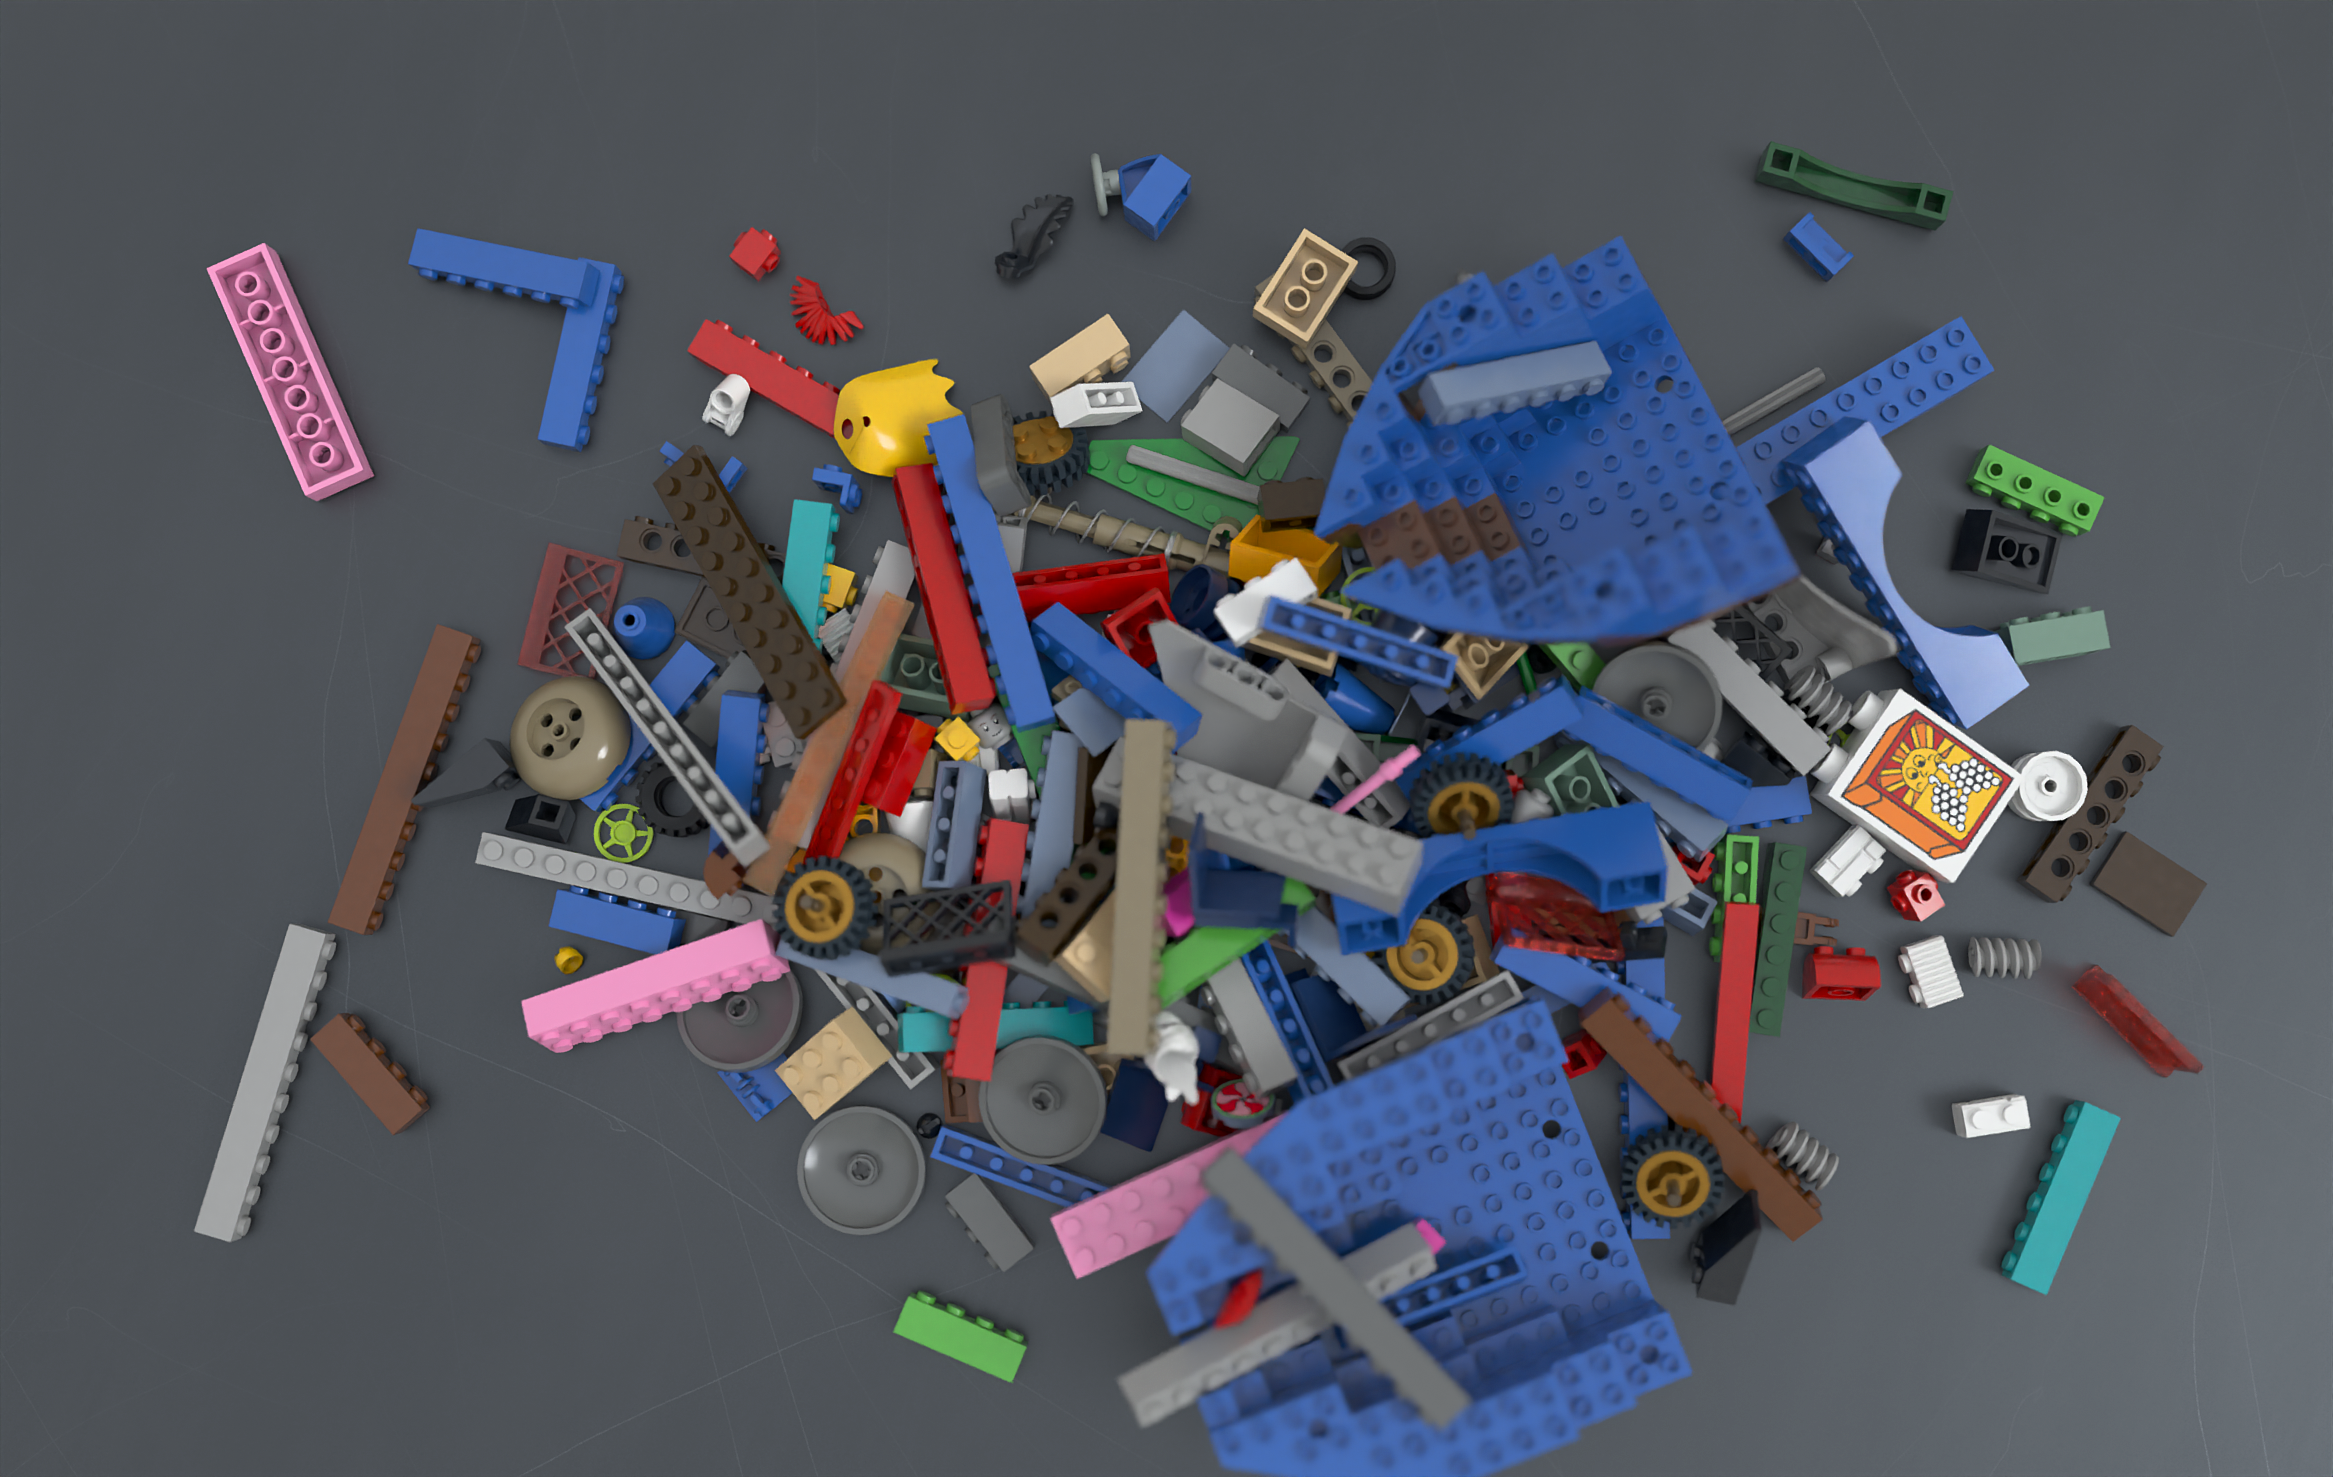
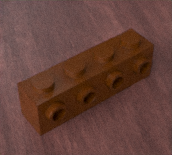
(370, 1072)

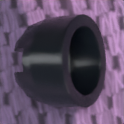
(1105, 816)
(926, 1119)

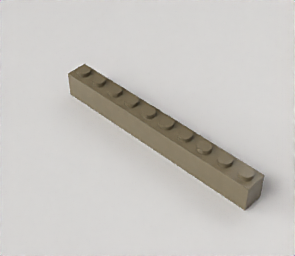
(1140, 887)

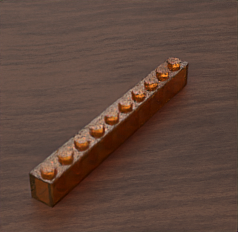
(828, 744)

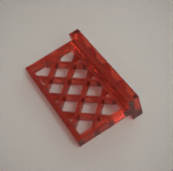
(544, 602)
(1554, 898)
(2135, 1023)

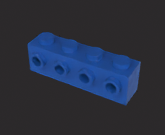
(615, 921)

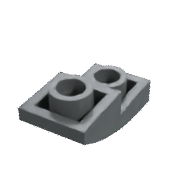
(699, 925)

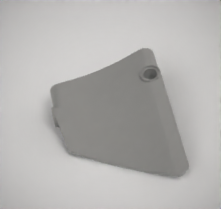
(1819, 632)

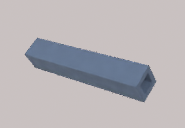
(867, 971)

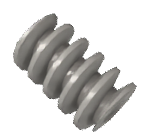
(1819, 699)
(2004, 956)
(1805, 1154)

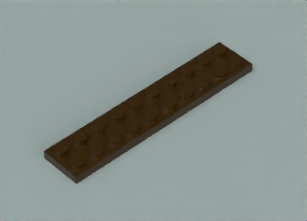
(750, 593)

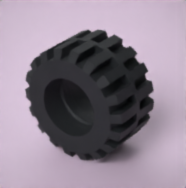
(654, 812)

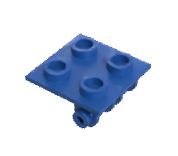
(758, 1089)

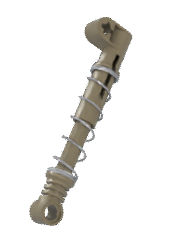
(1135, 538)

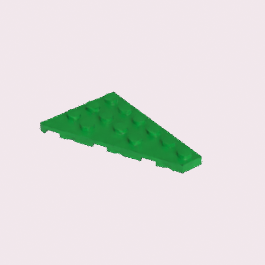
(1179, 497)

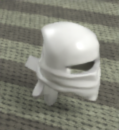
(1175, 1058)

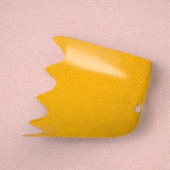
(900, 408)

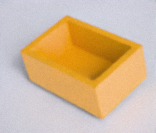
(1258, 552)

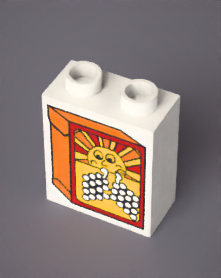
(1914, 783)

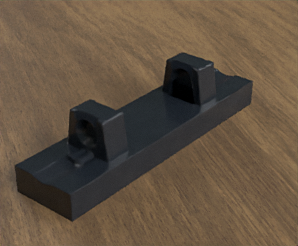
(1637, 942)

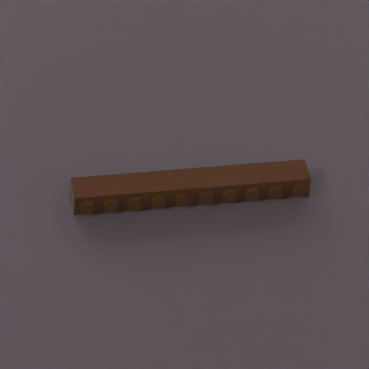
(405, 775)
(1695, 1107)

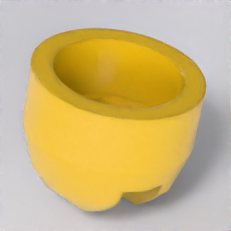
(564, 964)

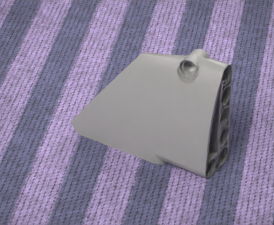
(1248, 717)

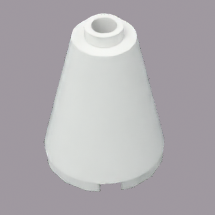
(914, 821)

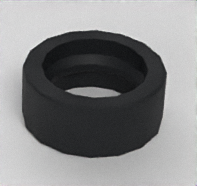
(1389, 262)

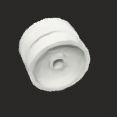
(2051, 786)

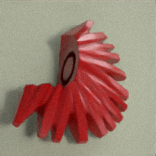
(818, 314)
(1240, 1300)

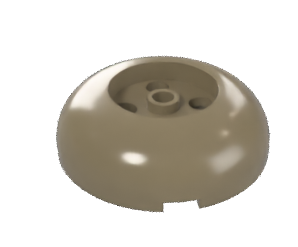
(583, 749)
(902, 868)

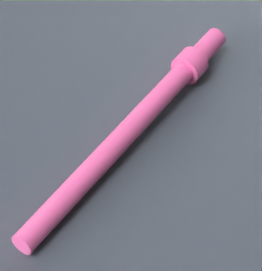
(1388, 771)

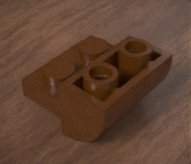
(724, 871)
(960, 1098)

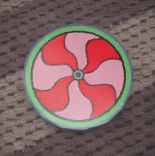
(1240, 1107)

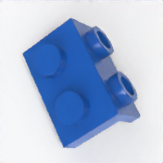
(834, 480)

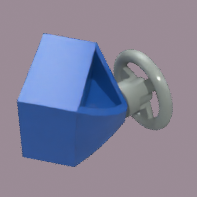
(1149, 190)

